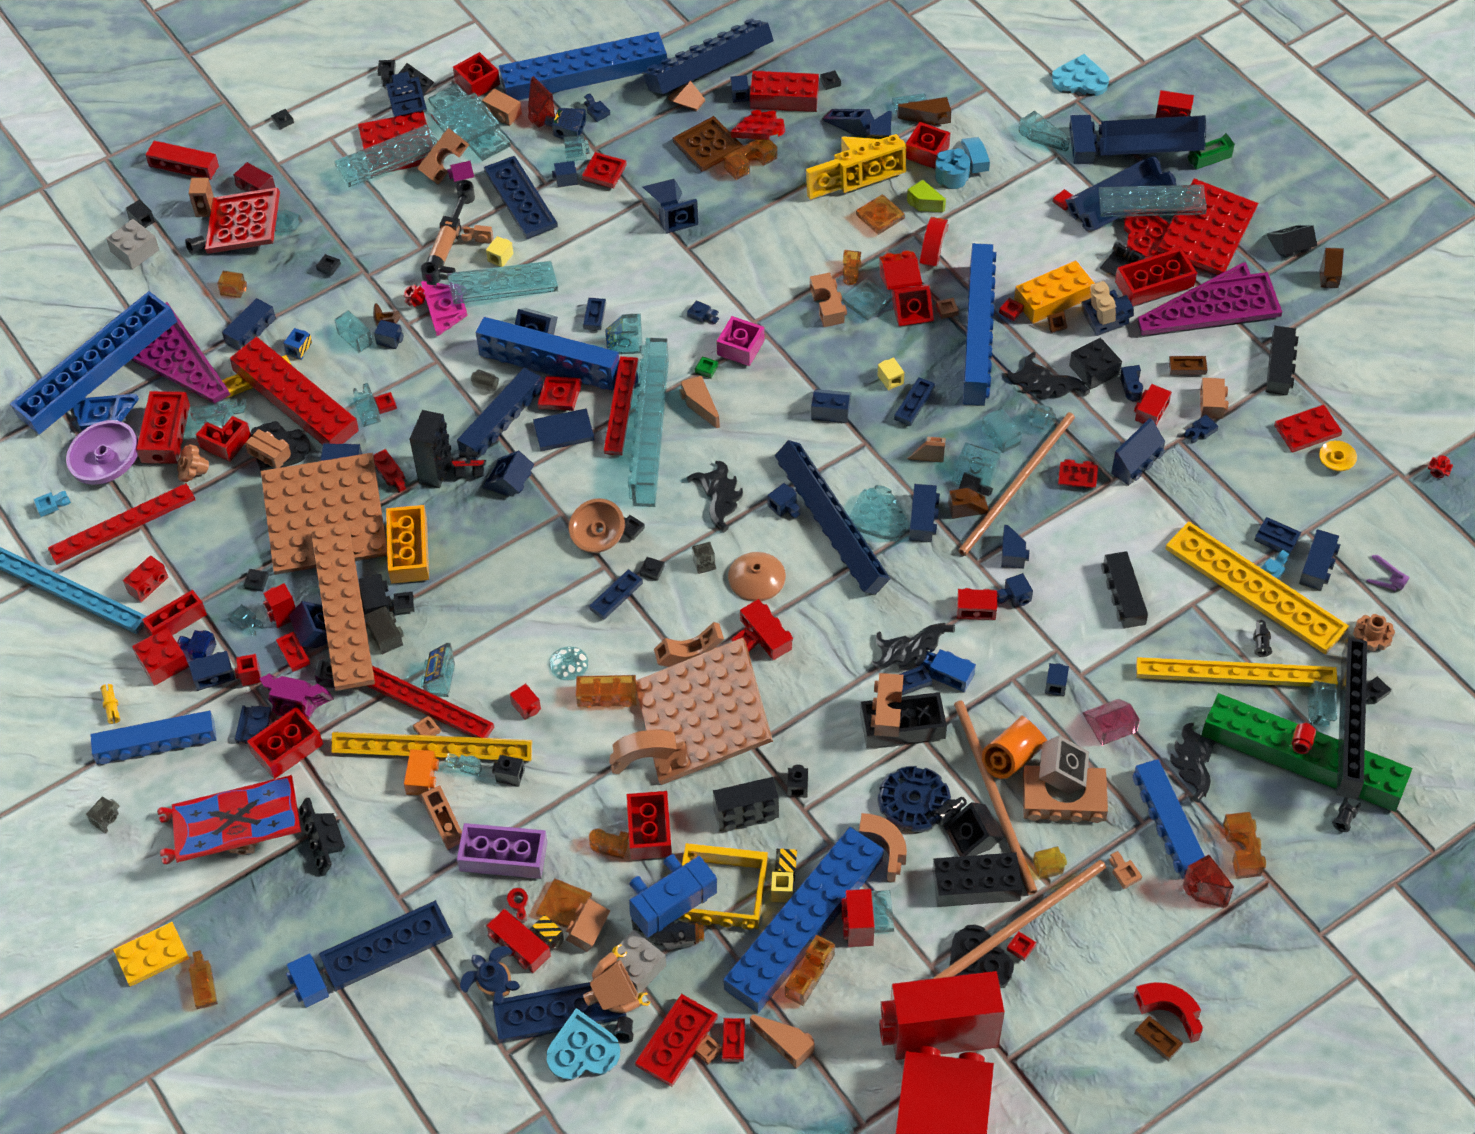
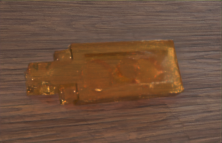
(202, 982)

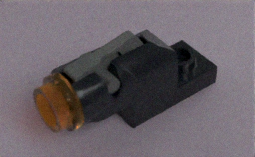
(677, 934)

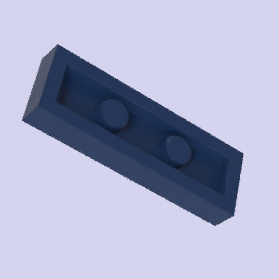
(914, 401)
(616, 594)

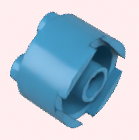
(952, 168)

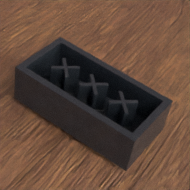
(431, 449)
(920, 720)
(977, 879)

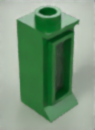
(1216, 151)

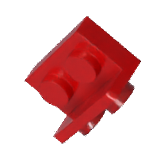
(1078, 474)

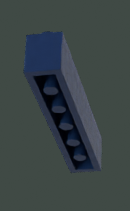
(501, 412)

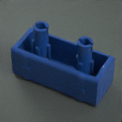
(672, 895)

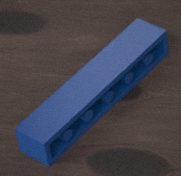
(153, 737)
(1168, 815)

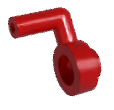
(519, 907)

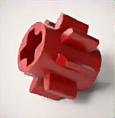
(414, 295)
(1440, 466)

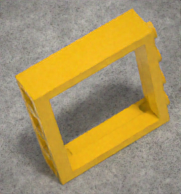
(733, 857)

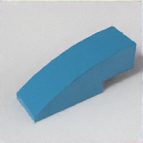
(977, 154)

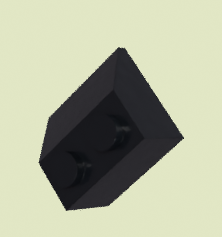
(1293, 239)
(973, 830)

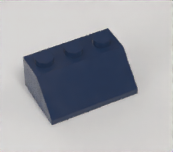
(1138, 453)

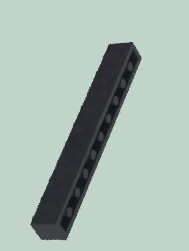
(1352, 719)

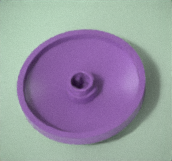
(102, 452)

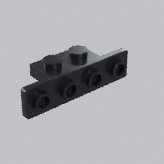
(322, 834)

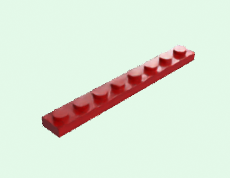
(121, 523)
(430, 704)

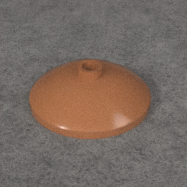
(590, 518)
(753, 583)

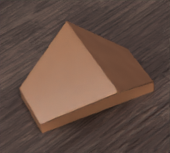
(687, 96)
(930, 450)

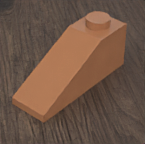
(699, 400)
(442, 816)
(785, 1039)

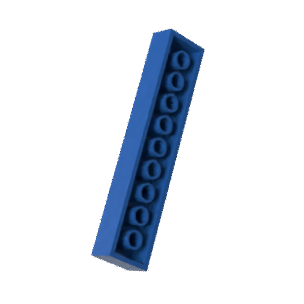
(583, 65)
(979, 325)
(93, 362)
(802, 918)

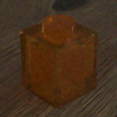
(232, 284)

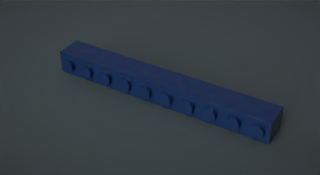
(832, 517)

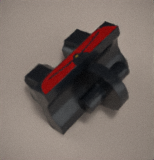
(460, 466)

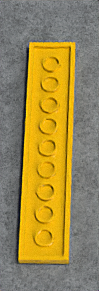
(1257, 587)

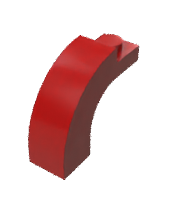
(933, 241)
(1173, 999)

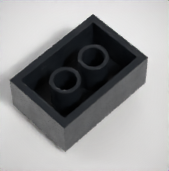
(746, 804)

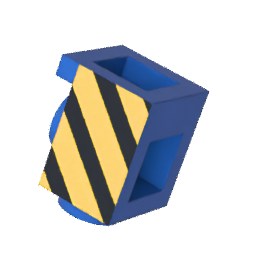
(297, 343)

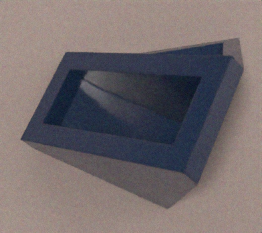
(665, 192)

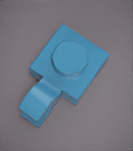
(48, 503)
(1276, 567)

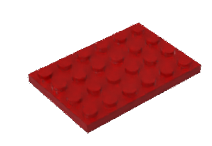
(1211, 237)

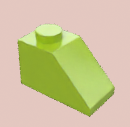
(925, 198)

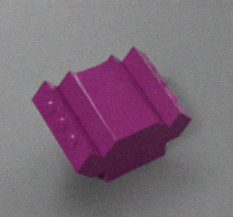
(290, 693)

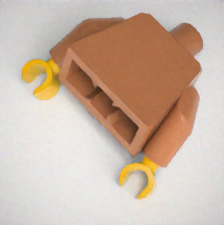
(613, 986)

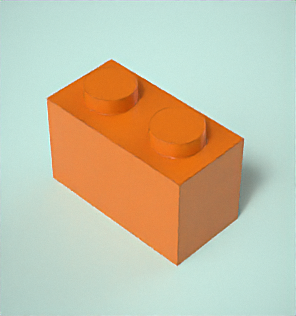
(420, 772)

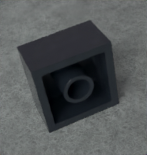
(1095, 363)

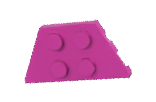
(441, 307)

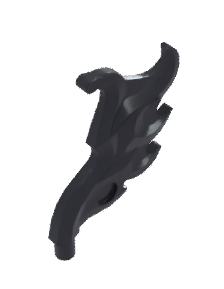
(1041, 380)
(721, 491)
(907, 649)
(1192, 759)

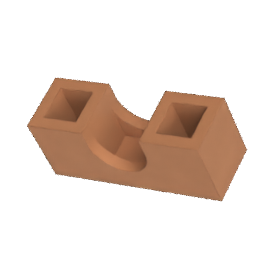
(448, 144)
(825, 288)
(886, 718)

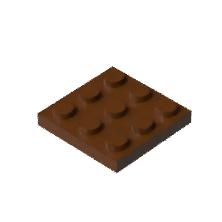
(706, 143)

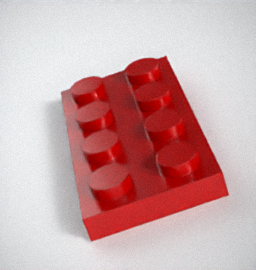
(676, 1040)

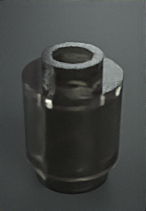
(484, 380)

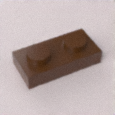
(1188, 365)
(1158, 1038)

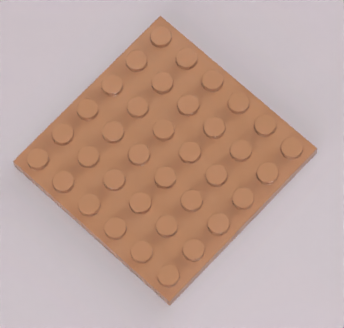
(319, 497)
(708, 706)

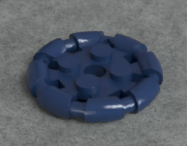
(906, 807)

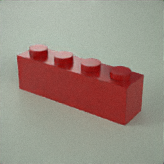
(182, 160)

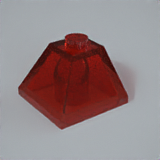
(539, 103)

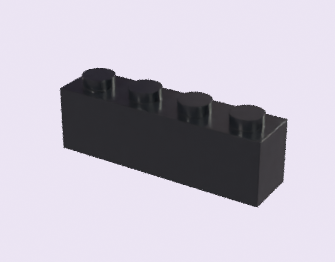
(1281, 360)
(1125, 590)

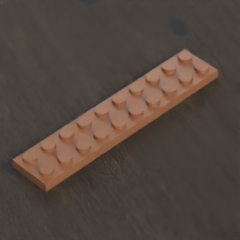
(342, 607)

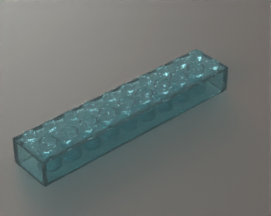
(649, 422)

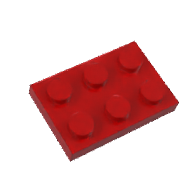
(1308, 428)

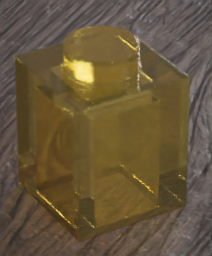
(1049, 862)

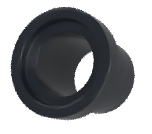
(195, 244)
(623, 1030)

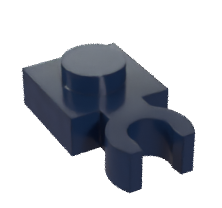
(1202, 427)

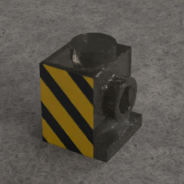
(786, 861)
(548, 932)

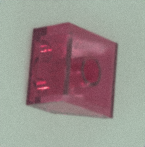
(1112, 721)

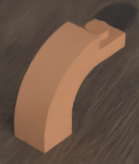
(672, 652)
(641, 745)
(889, 837)

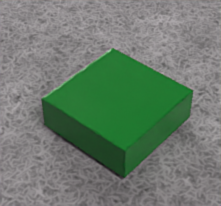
(706, 367)

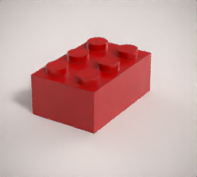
(285, 742)
(649, 825)

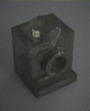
(703, 557)
(103, 813)

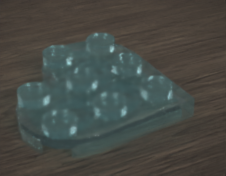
(218, 411)
(877, 514)

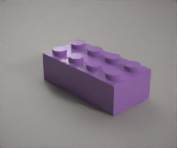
(502, 850)

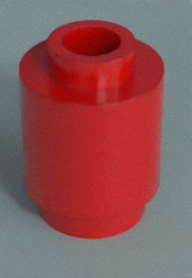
(1303, 738)

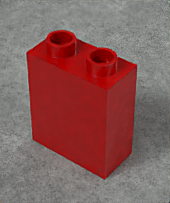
(944, 1014)
(944, 1093)

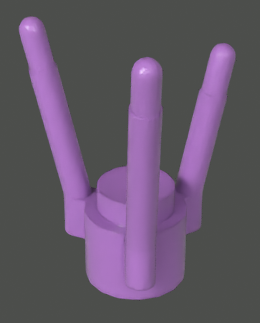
(1398, 578)

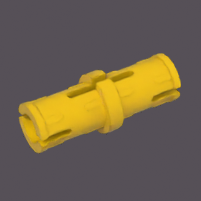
(110, 703)

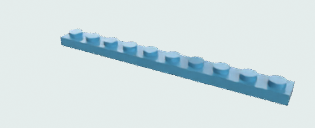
(71, 591)

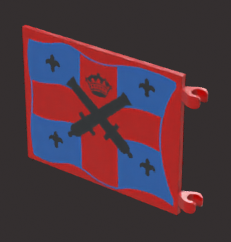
(231, 819)

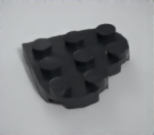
(298, 443)
(995, 960)

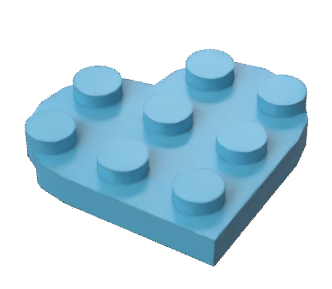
(1080, 75)
(582, 1047)

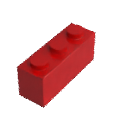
(176, 614)
(767, 628)
(525, 945)

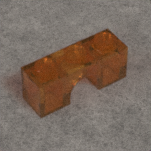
(738, 162)
(1241, 829)
(807, 977)

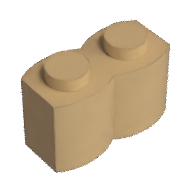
(1103, 302)

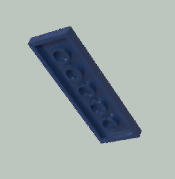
(520, 197)
(385, 945)
(545, 1012)

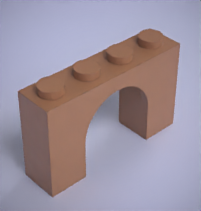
(1040, 805)

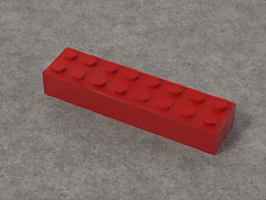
(293, 393)

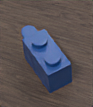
(950, 669)

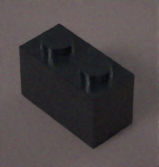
(374, 594)

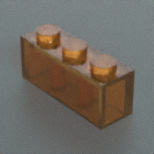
(606, 691)

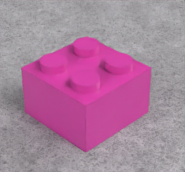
(740, 341)

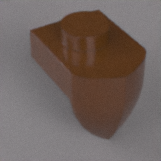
(378, 315)

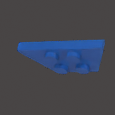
(103, 408)

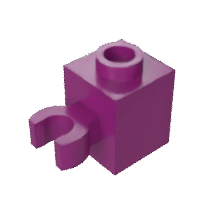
(460, 171)

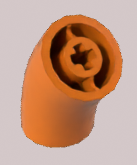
(1012, 748)

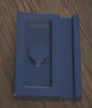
(1277, 536)
(251, 722)

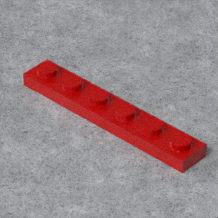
(621, 406)

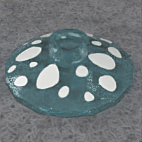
(568, 669)

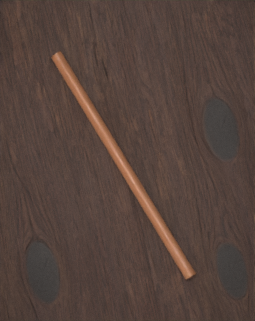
(1016, 484)
(995, 798)
(1023, 920)

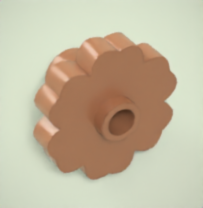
(191, 464)
(1375, 631)

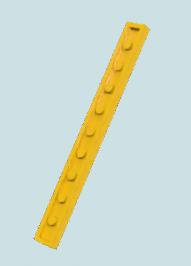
(1234, 672)
(442, 745)

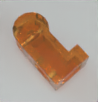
(851, 267)
(609, 843)

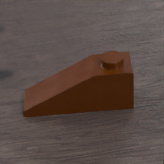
(929, 111)

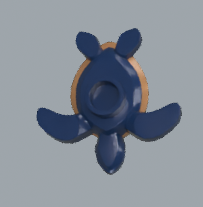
(491, 976)

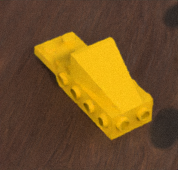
(858, 165)

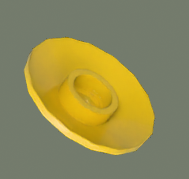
(1338, 455)

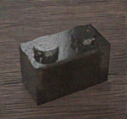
(383, 629)

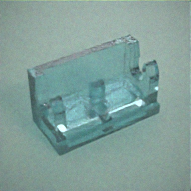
(366, 406)
(1322, 703)

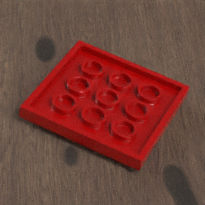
(385, 129)
(242, 220)

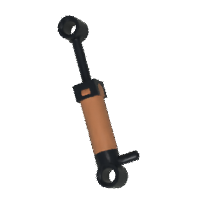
(449, 231)

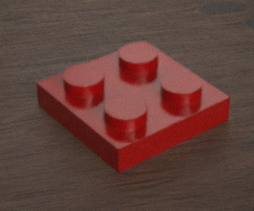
(604, 170)
(559, 393)

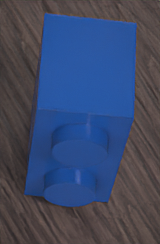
(307, 980)

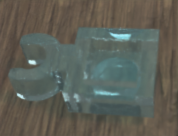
(244, 618)
(466, 764)

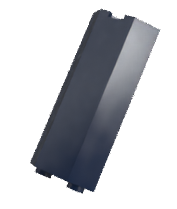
(1152, 135)
(1143, 173)

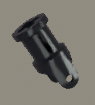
(1262, 636)
(952, 804)
(1345, 816)

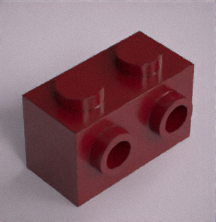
(252, 178)

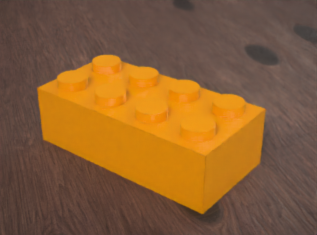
(1054, 291)
(407, 544)

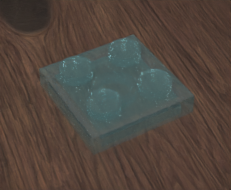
(866, 299)

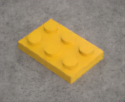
(151, 954)

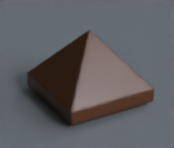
(1057, 321)

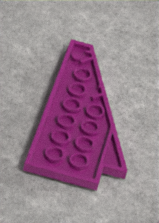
(1219, 301)
(182, 362)

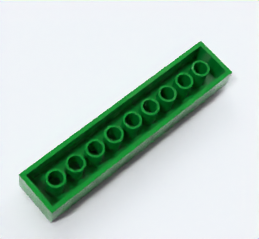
(1270, 740)

